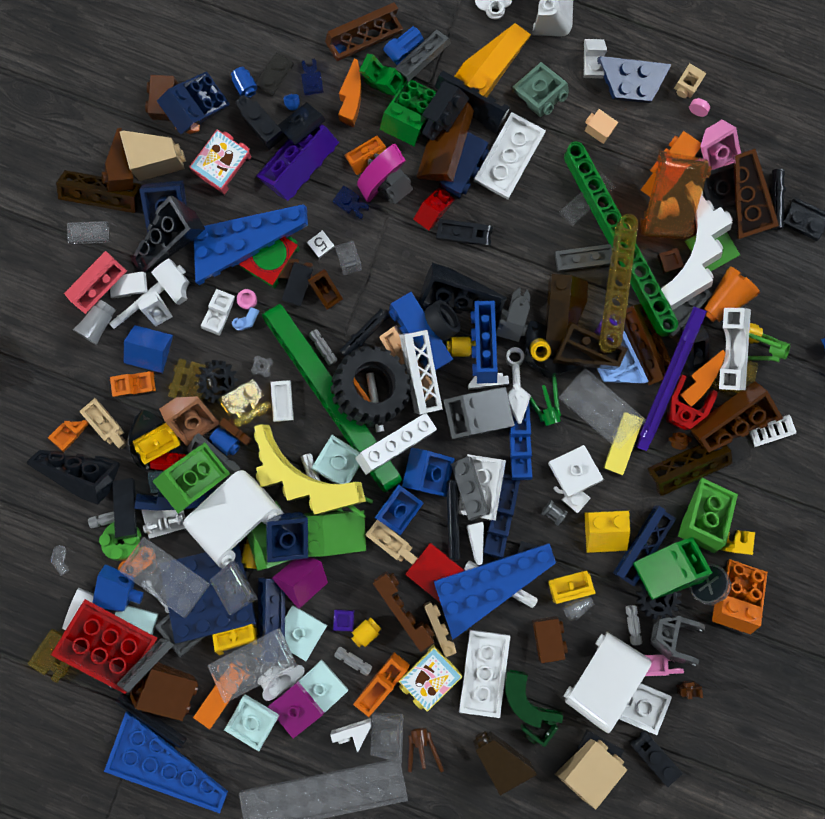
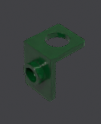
(534, 738)

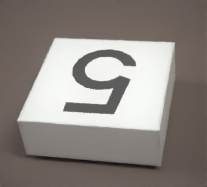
(320, 244)

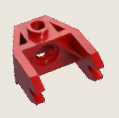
(692, 416)

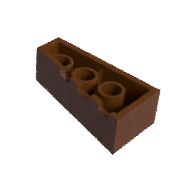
(752, 198)
(736, 417)

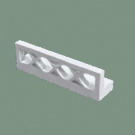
(411, 363)

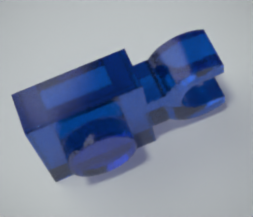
(311, 80)
(348, 201)

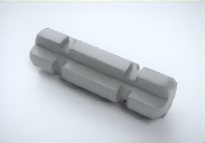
(323, 347)
(103, 519)
(633, 625)
(353, 661)

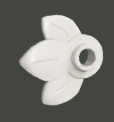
(488, 5)

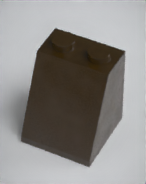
(503, 763)

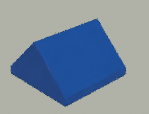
(147, 348)
(399, 510)

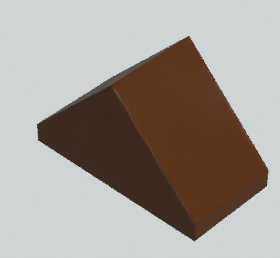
(325, 289)

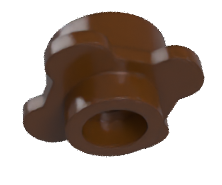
(680, 440)

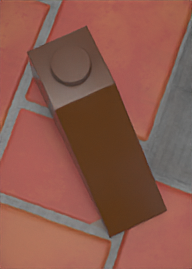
(117, 171)

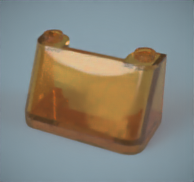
(675, 196)

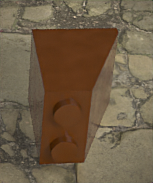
(164, 692)

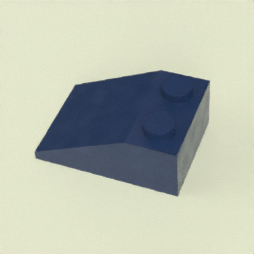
(156, 193)

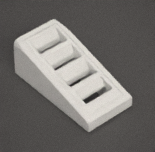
(788, 425)
(475, 534)

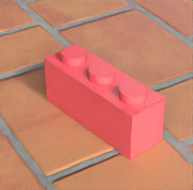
(95, 282)

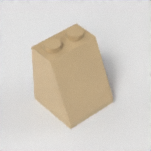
(151, 154)
(592, 772)

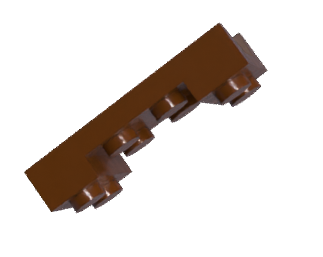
(421, 633)

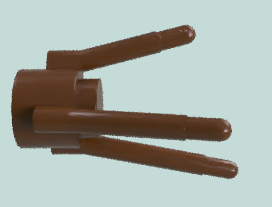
(419, 738)

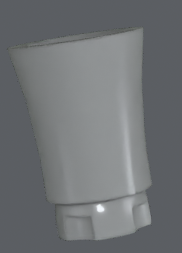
(95, 322)

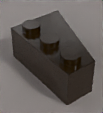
(583, 349)

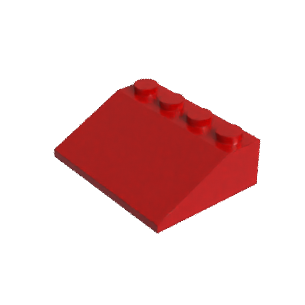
(102, 644)

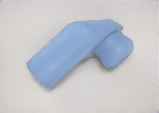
(245, 322)

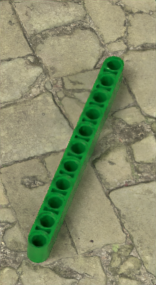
(611, 212)
(320, 382)

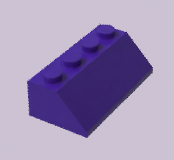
(295, 163)

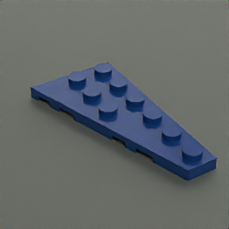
(241, 238)
(479, 590)
(153, 763)

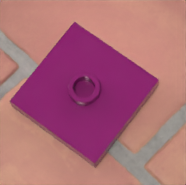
(296, 709)

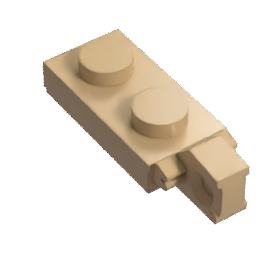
(103, 423)
(391, 542)
(440, 630)

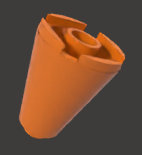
(730, 293)

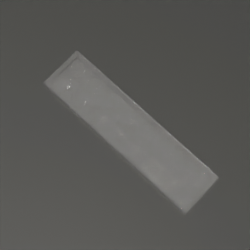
(327, 793)

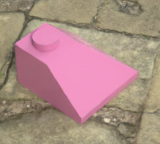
(720, 144)

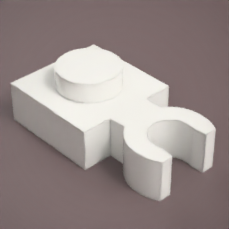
(576, 501)

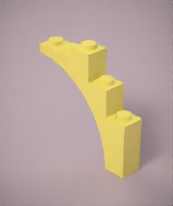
(278, 470)

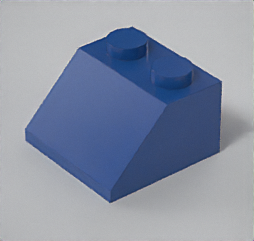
(428, 472)

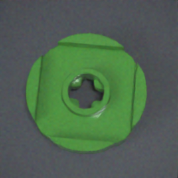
(114, 550)

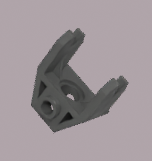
(395, 185)
(512, 322)
(666, 644)

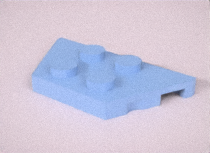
(629, 370)

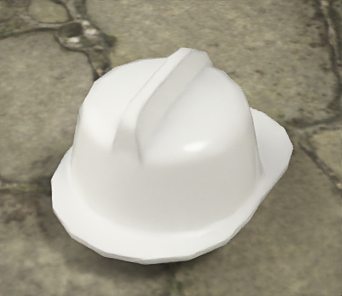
(281, 683)

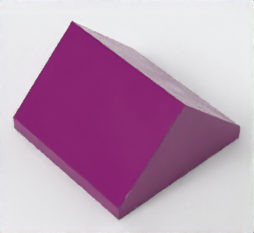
(301, 579)

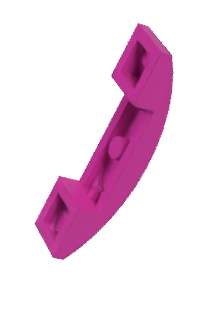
(378, 170)

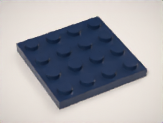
(209, 613)

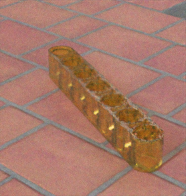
(614, 291)

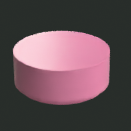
(699, 107)
(246, 299)

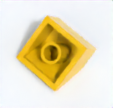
(607, 531)

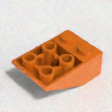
(745, 601)

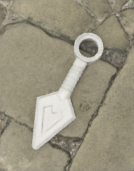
(517, 395)

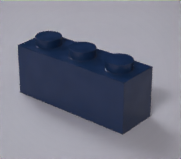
(473, 152)

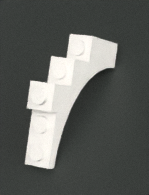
(694, 277)

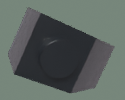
(700, 350)

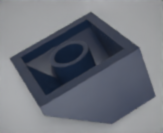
(287, 537)

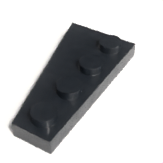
(485, 109)

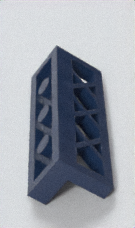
(640, 542)
(270, 607)

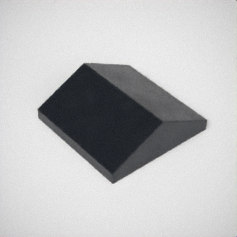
(720, 187)

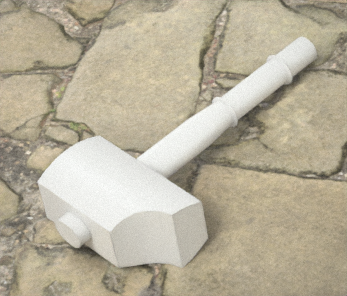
(169, 279)

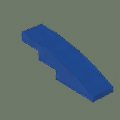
(521, 448)

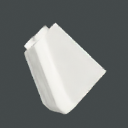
(554, 18)
(230, 516)
(608, 682)

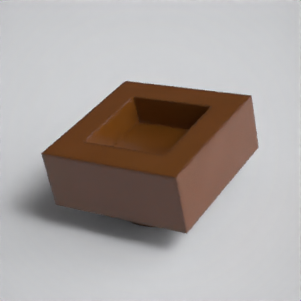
(670, 260)

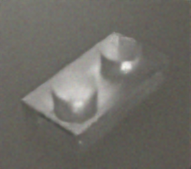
(88, 232)

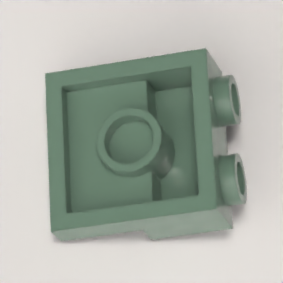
(541, 89)

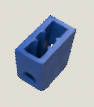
(115, 590)

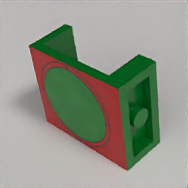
(271, 261)

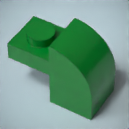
(380, 77)

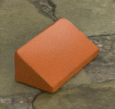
(359, 156)

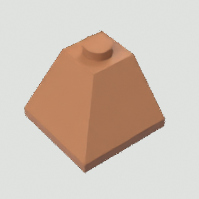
(188, 417)

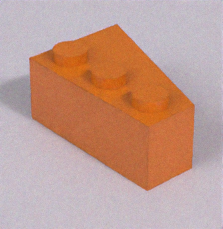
(683, 145)

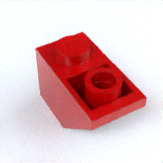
(433, 208)

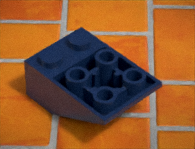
(192, 102)

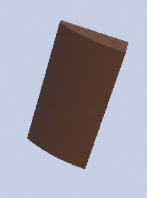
(443, 154)

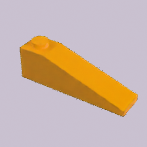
(490, 63)

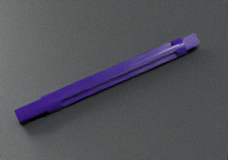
(671, 377)

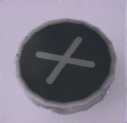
(714, 588)

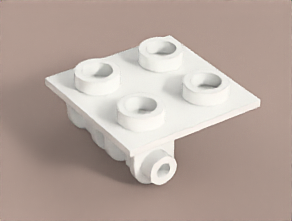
(162, 522)

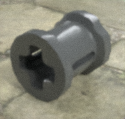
(554, 512)

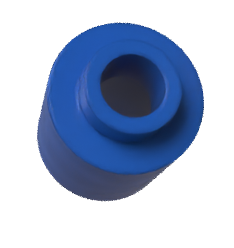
(244, 82)
(225, 441)

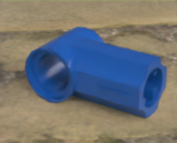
(400, 48)

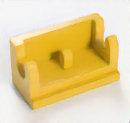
(156, 443)
(742, 543)
(571, 587)
(234, 638)

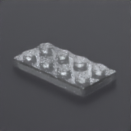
(602, 409)
(164, 577)
(252, 665)

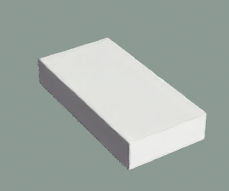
(282, 401)

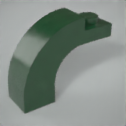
(515, 693)

